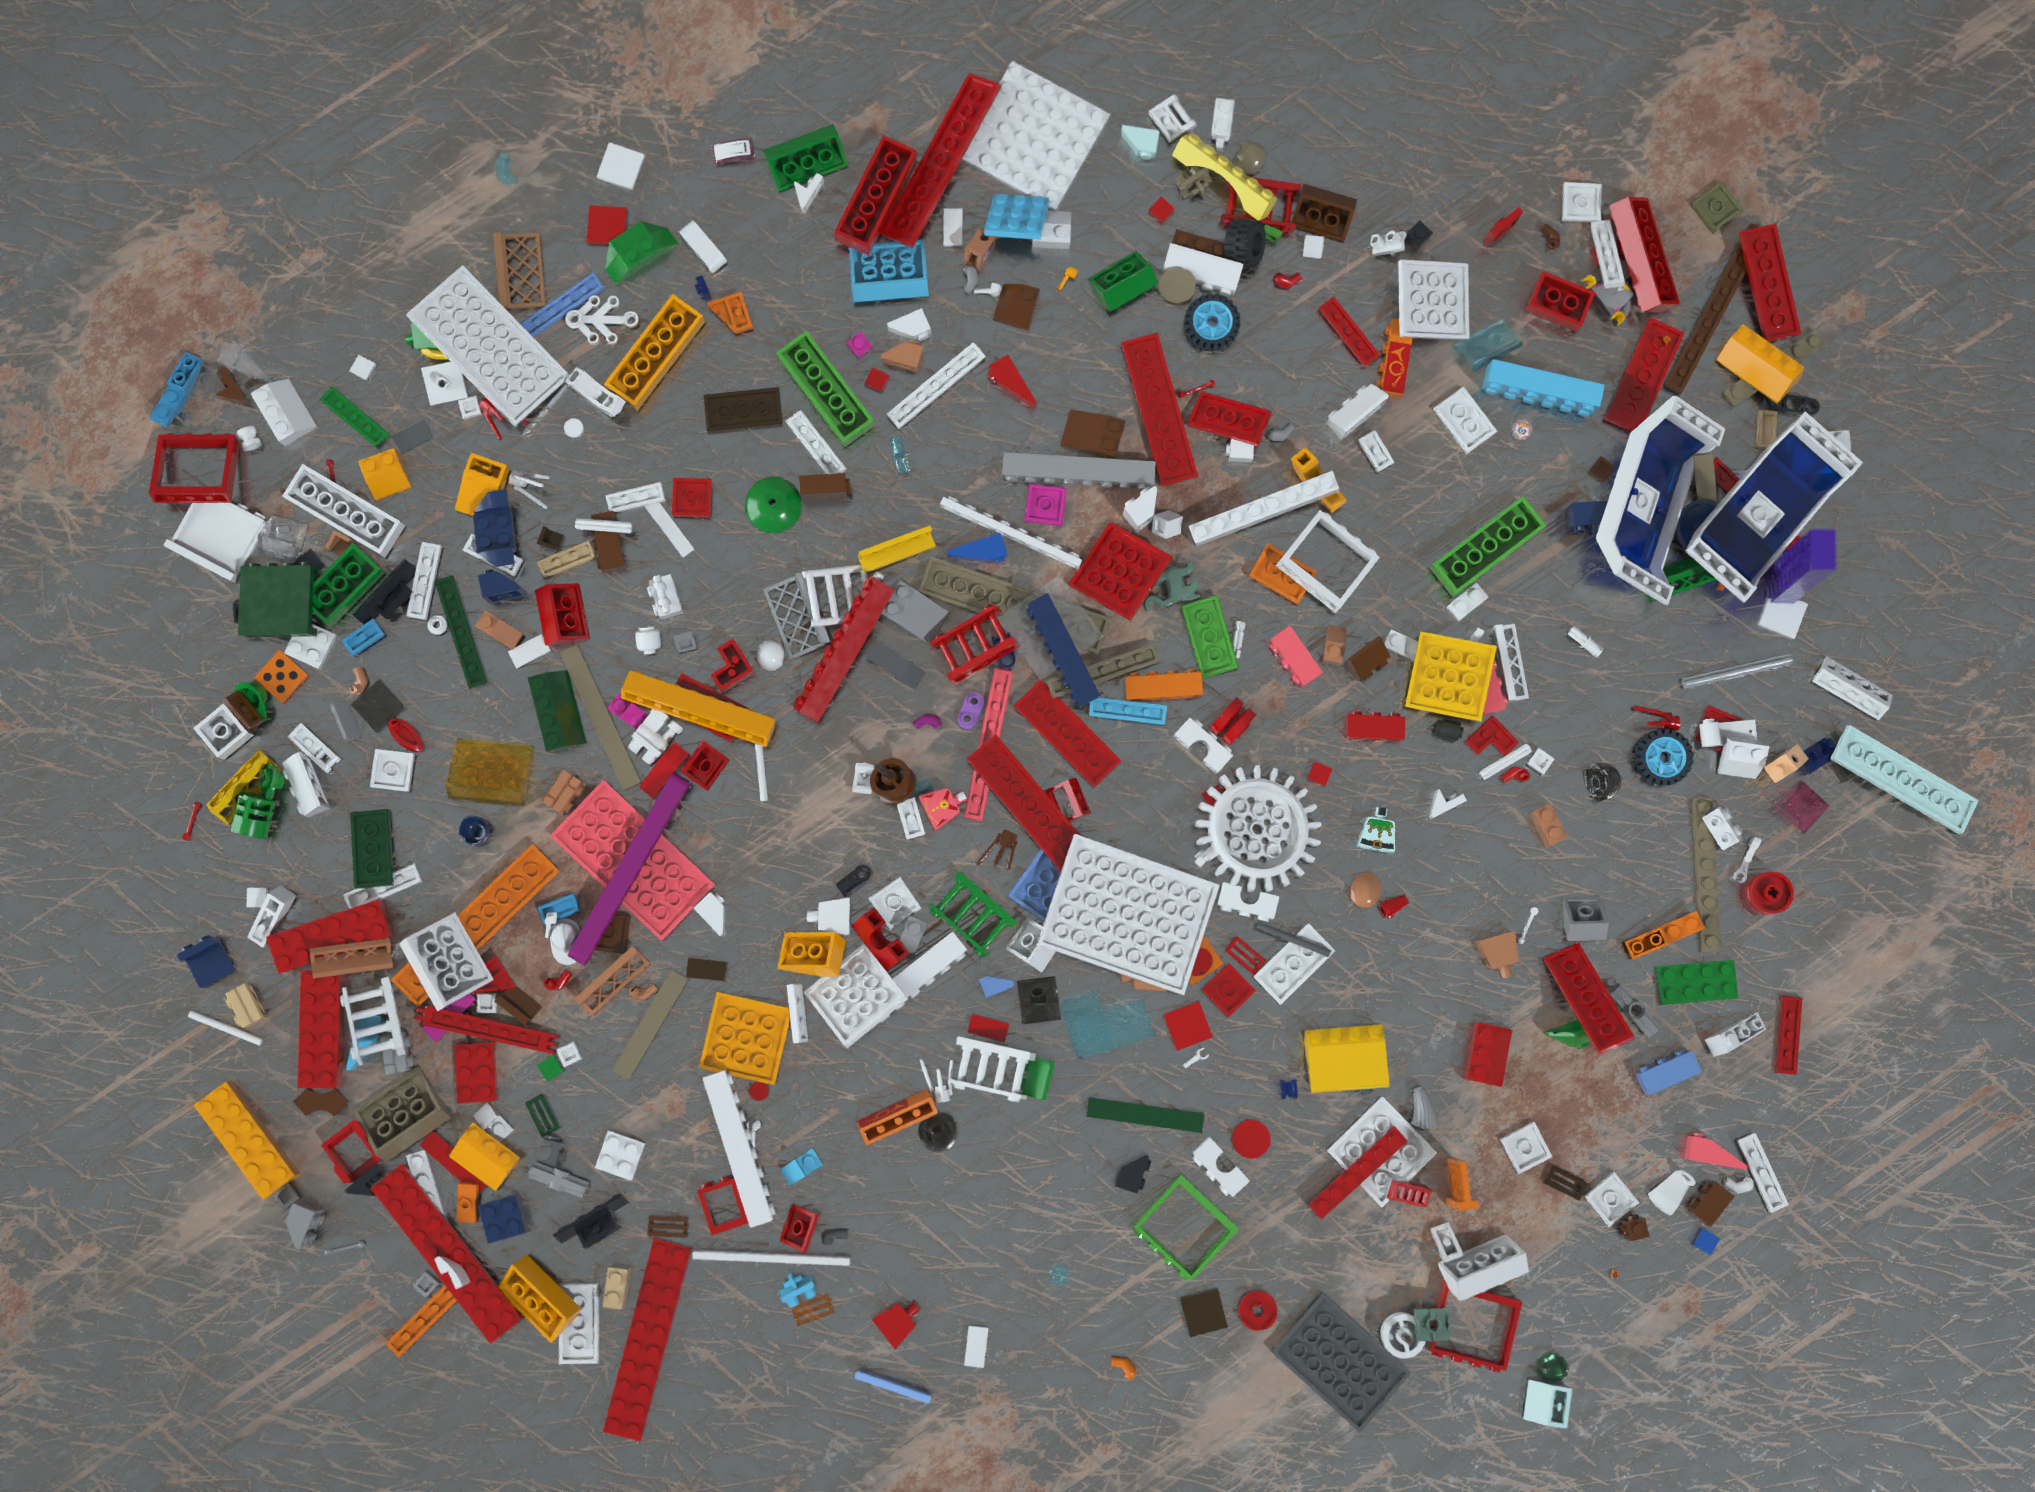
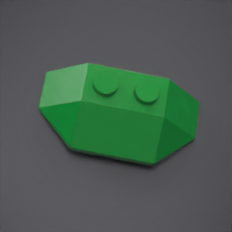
(637, 249)
(1570, 1034)

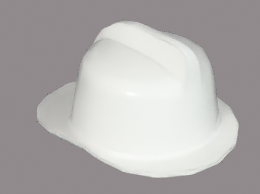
(562, 938)

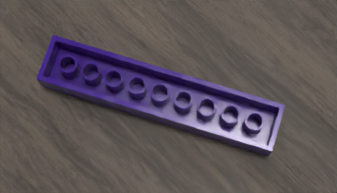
(1802, 566)

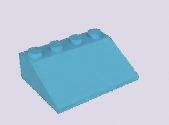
(889, 272)

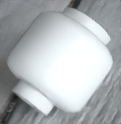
(648, 639)

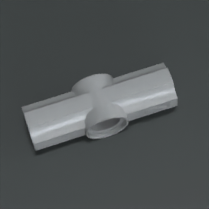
(1643, 1019)
(558, 1179)

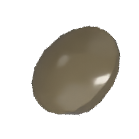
(1250, 157)

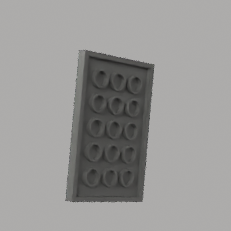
(1341, 1362)

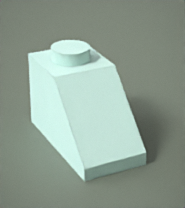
(1141, 140)

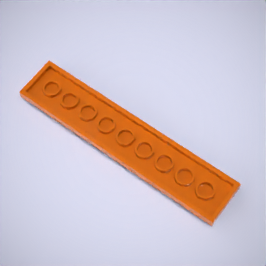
(491, 909)

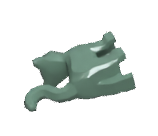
(1175, 587)

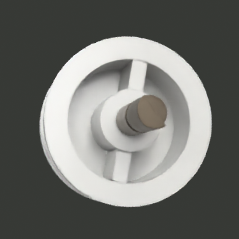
(1399, 1336)

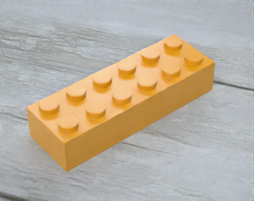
(655, 352)
(247, 1139)

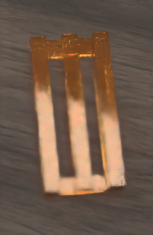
(829, 1304)

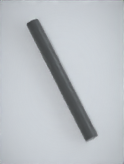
(1293, 939)

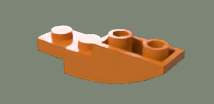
(1664, 934)

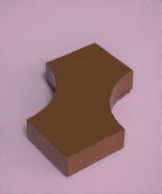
(311, 1101)

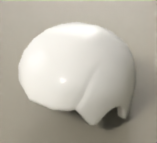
(770, 655)

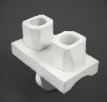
(1390, 243)

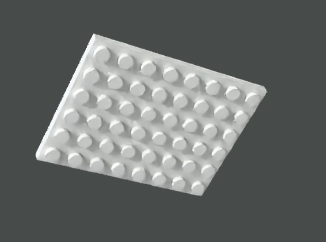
(1128, 914)

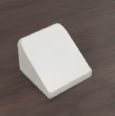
(1313, 246)

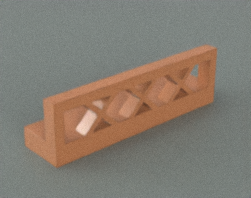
(351, 960)
(607, 975)

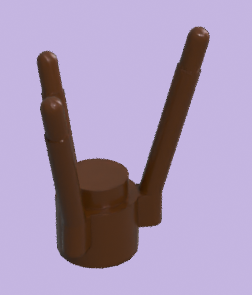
(1006, 840)

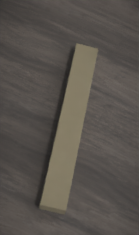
(600, 717)

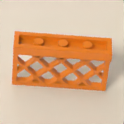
(1459, 1186)

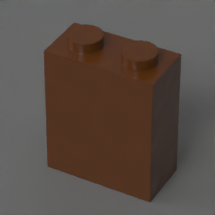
(824, 487)

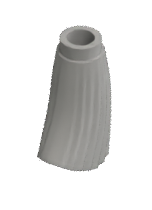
(1424, 1113)

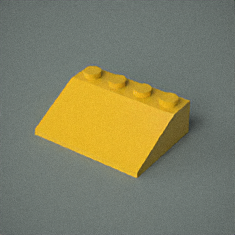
(1346, 1058)

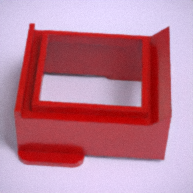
(341, 1167)

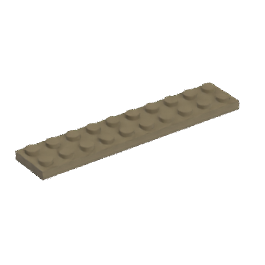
(976, 591)

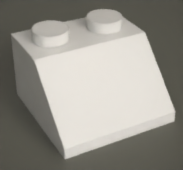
(1056, 231)
(1742, 757)
(1025, 945)

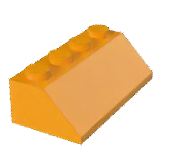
(1760, 364)
(539, 1298)

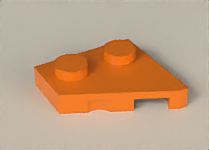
(732, 312)

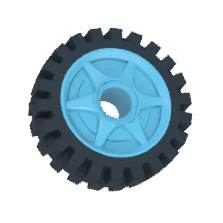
(1215, 308)
(1678, 752)

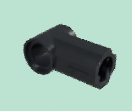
(853, 881)

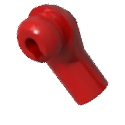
(1516, 773)
(558, 983)

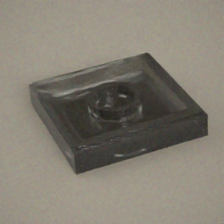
(378, 705)

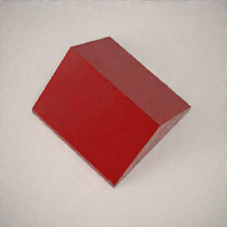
(704, 765)
(799, 1227)

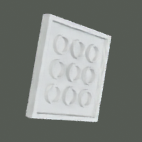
(1433, 300)
(857, 997)
(1366, 1132)

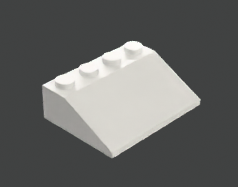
(446, 961)

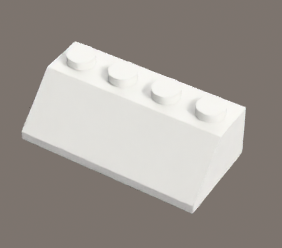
(1209, 270)
(1484, 1267)

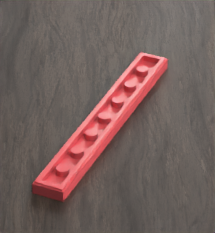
(991, 726)

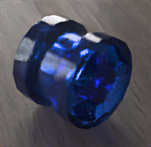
(1288, 1089)

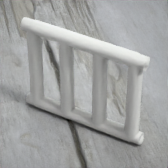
(827, 573)

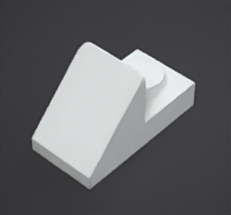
(807, 195)
(1440, 806)
(493, 1122)
(1446, 1242)

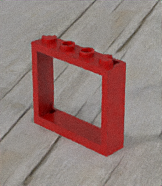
(194, 494)
(1474, 1360)

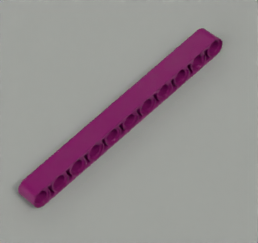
(629, 869)

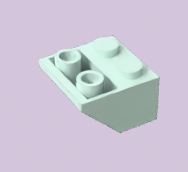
(1547, 1403)

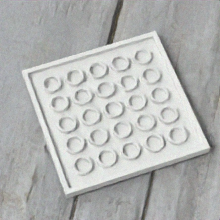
(1035, 135)

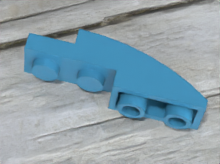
(178, 390)

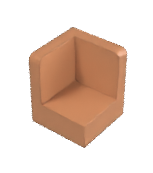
(338, 543)

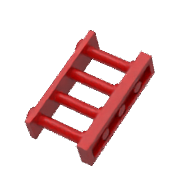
(1288, 189)
(990, 653)

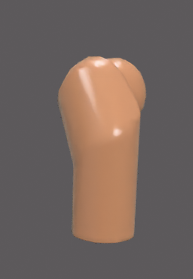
(360, 683)
(641, 993)

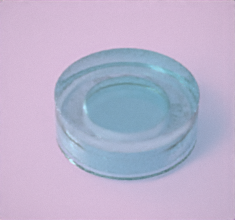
(1059, 1275)

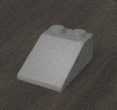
(914, 612)

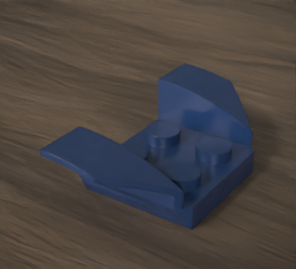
(495, 529)

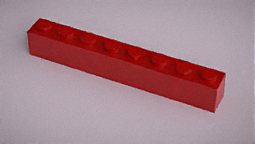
(843, 648)

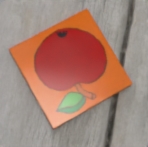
(1205, 962)

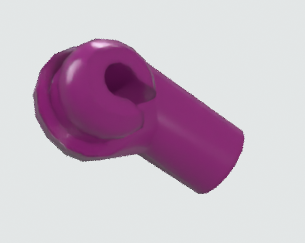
(929, 719)

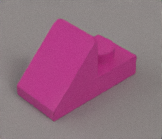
(627, 711)

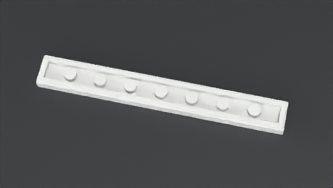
(771, 1257)

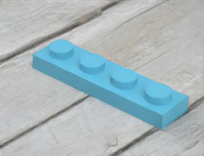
(1128, 711)

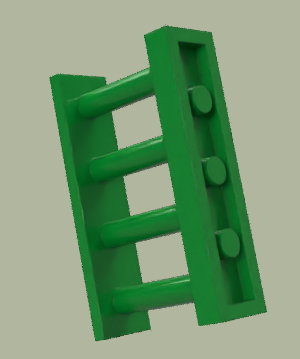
(976, 895)

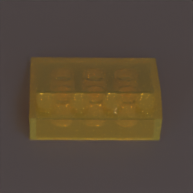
(490, 772)

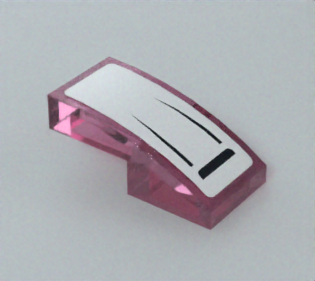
(733, 150)

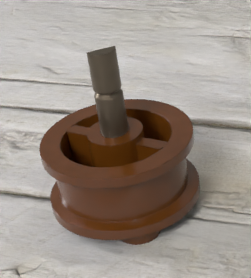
(893, 781)

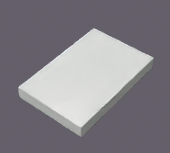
(1465, 420)

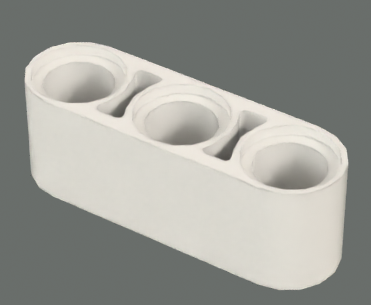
(702, 246)

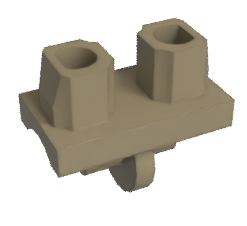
(1195, 183)

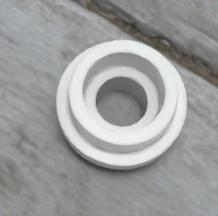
(441, 629)

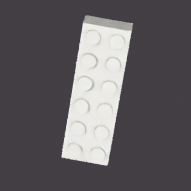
(343, 510)

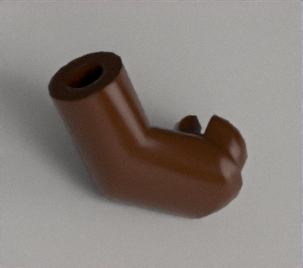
(1553, 236)

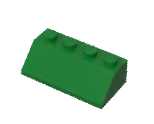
(805, 156)

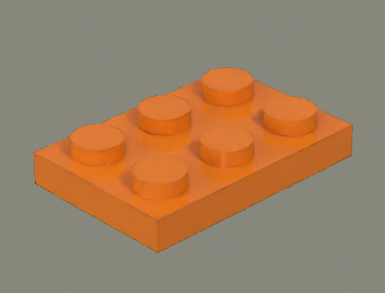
(1272, 577)

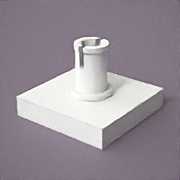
(444, 383)

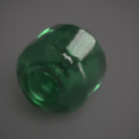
(1554, 1368)

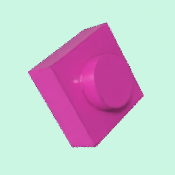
(859, 344)

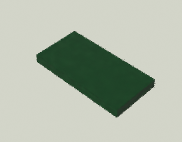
(371, 849)

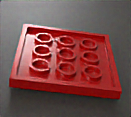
(1120, 571)

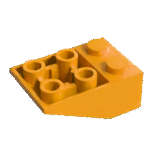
(478, 479)

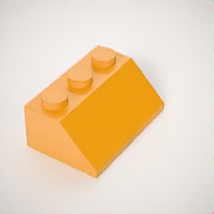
(484, 1156)

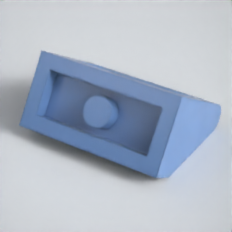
(995, 985)

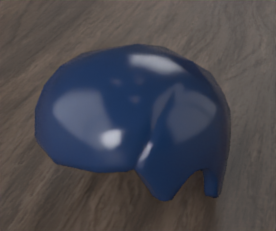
(474, 830)

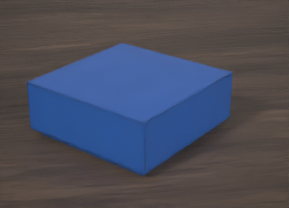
(1706, 1241)

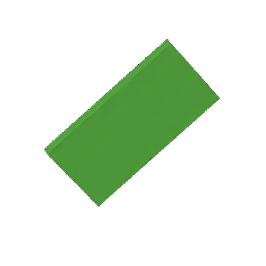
(1210, 636)

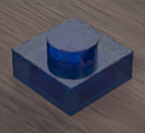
(701, 287)

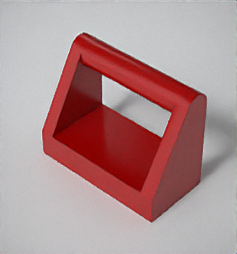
(1074, 795)

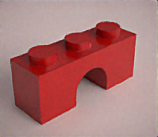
(869, 930)

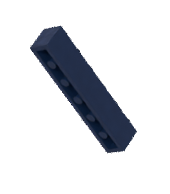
(1063, 650)

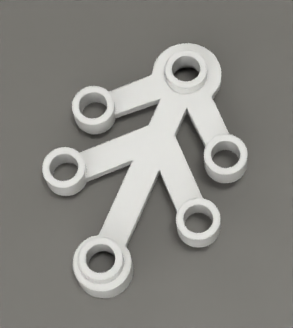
(598, 319)

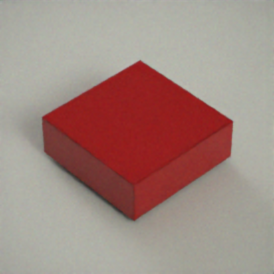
(1161, 209)
(876, 380)
(1319, 774)

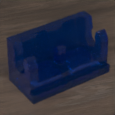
(1818, 755)

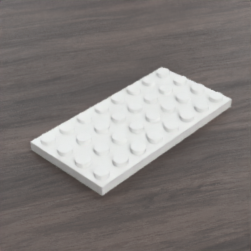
(488, 345)

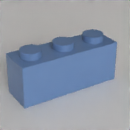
(1668, 1071)

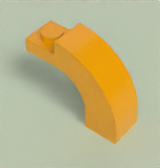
(1307, 467)

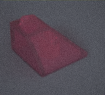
(1802, 806)

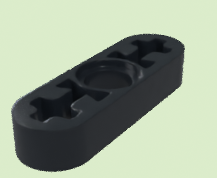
(1784, 409)

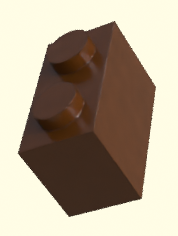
(1710, 1203)

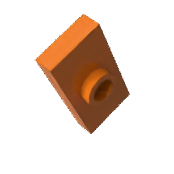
(467, 1202)

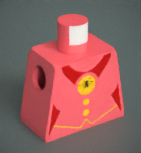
(942, 806)

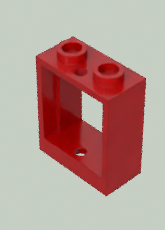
(707, 1187)

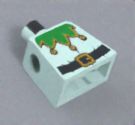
(1378, 833)

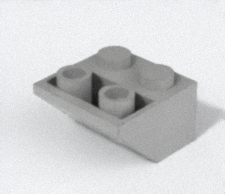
(303, 1222)

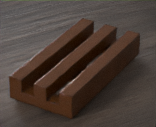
(662, 1226)

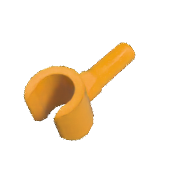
(1070, 272)

